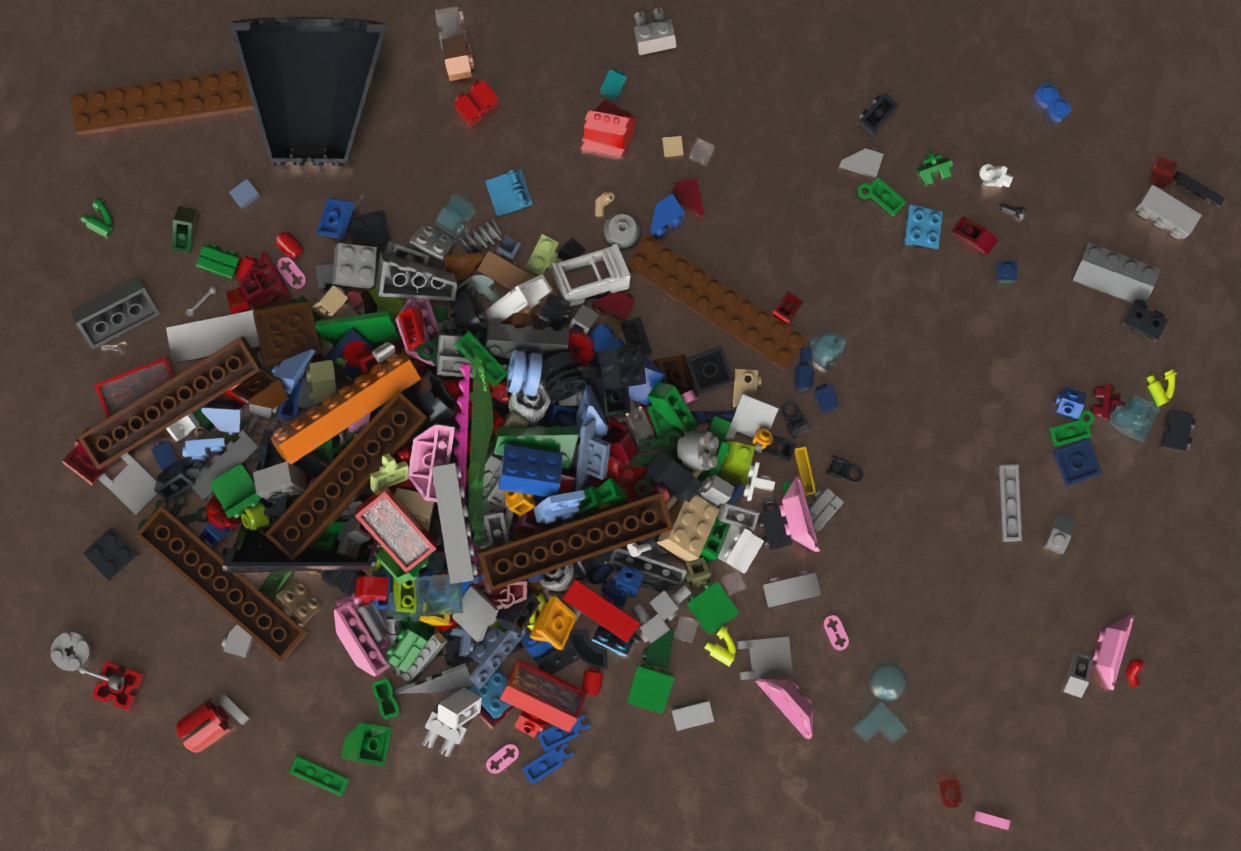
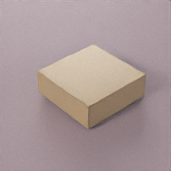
(673, 146)

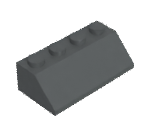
(1115, 274)
(115, 312)

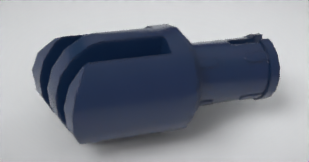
(804, 371)
(600, 573)

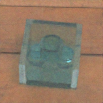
(438, 596)

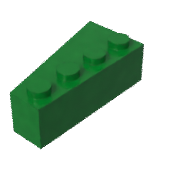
(551, 439)

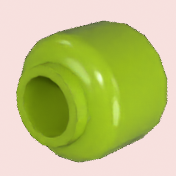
(254, 517)

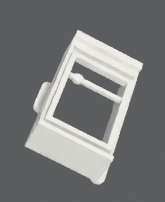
(616, 283)
(524, 295)

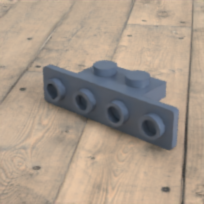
(592, 456)
(492, 652)

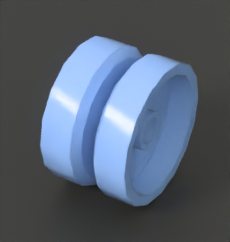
(524, 373)

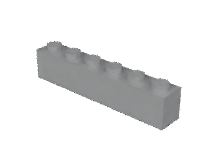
(453, 523)

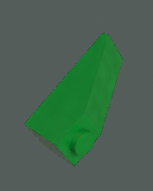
(672, 407)
(715, 540)

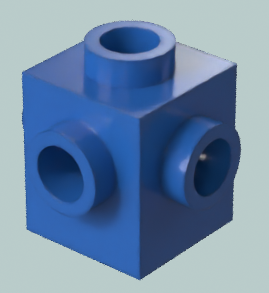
(1070, 402)
(628, 580)

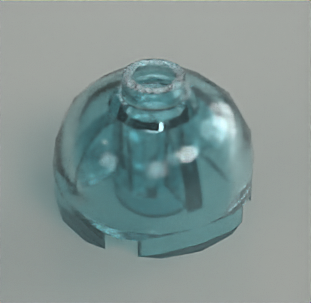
(827, 348)
(888, 681)

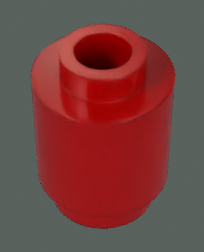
(289, 245)
(244, 266)
(592, 681)

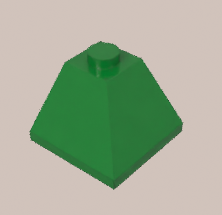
(367, 744)

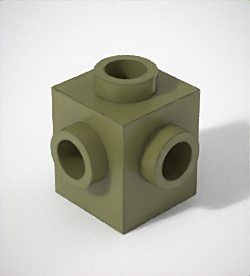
(698, 573)

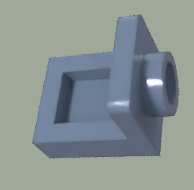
(466, 643)

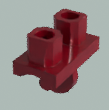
(1106, 392)

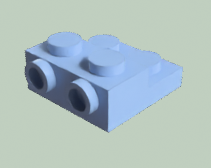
(201, 448)
(558, 507)

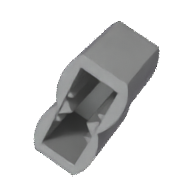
(715, 490)

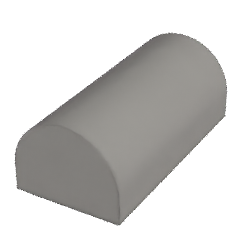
(738, 516)

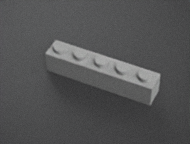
(428, 653)

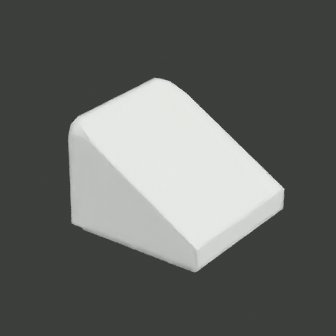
(384, 352)

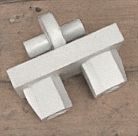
(995, 176)

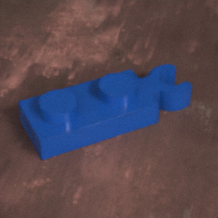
(556, 736)
(545, 764)

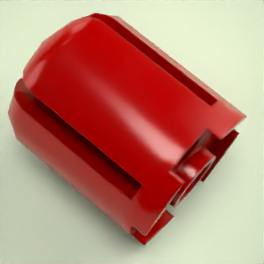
(208, 734)

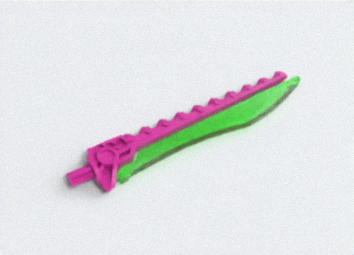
(480, 437)

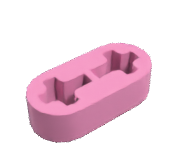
(288, 276)
(689, 397)
(840, 630)
(505, 762)
(992, 820)

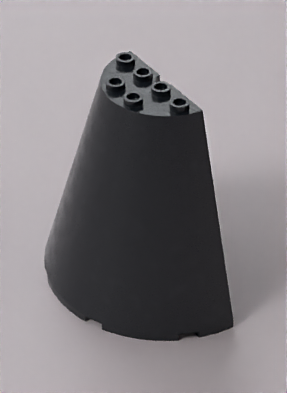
(308, 82)
(248, 558)

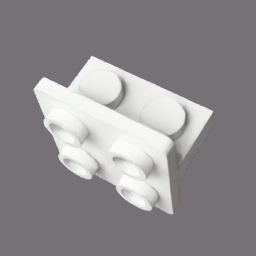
(432, 244)
(763, 482)
(740, 548)

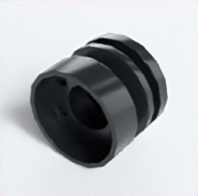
(562, 376)

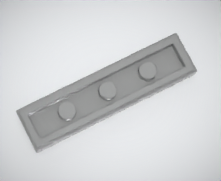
(1010, 502)

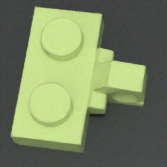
(543, 255)
(389, 473)

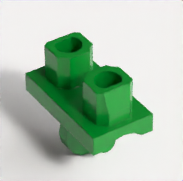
(942, 165)

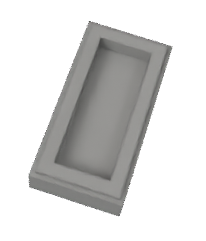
(374, 620)

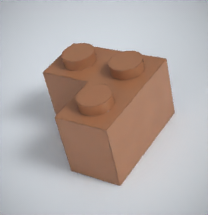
(457, 57)

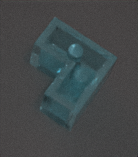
(453, 217)
(1136, 420)
(879, 719)

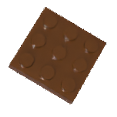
(285, 332)

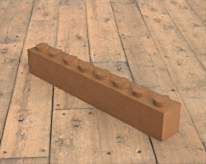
(510, 275)

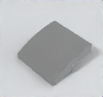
(450, 358)
(491, 481)
(477, 613)

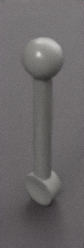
(190, 312)

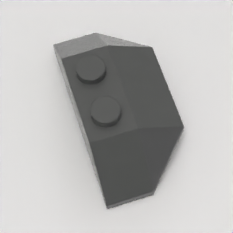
(660, 571)

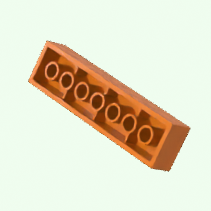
(344, 408)

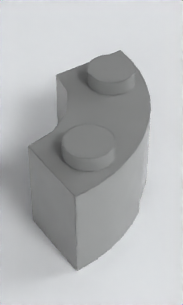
(792, 589)

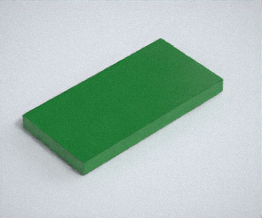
(372, 327)

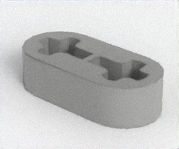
(233, 708)

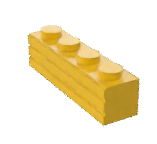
(805, 471)

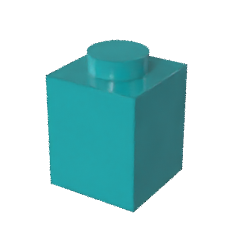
(613, 84)

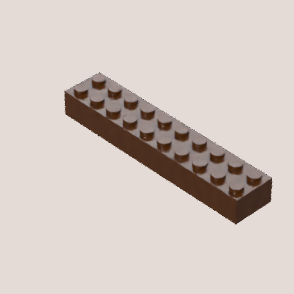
(160, 102)
(716, 302)
(171, 402)
(346, 477)
(573, 540)
(228, 591)

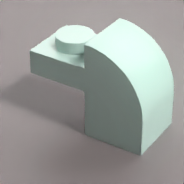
(483, 285)

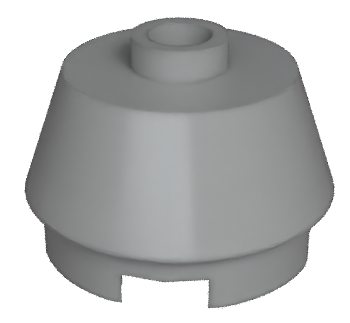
(622, 229)
(559, 579)

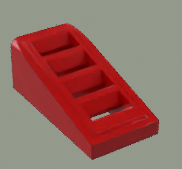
(406, 323)

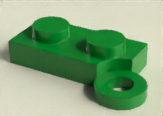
(883, 196)
(1072, 431)

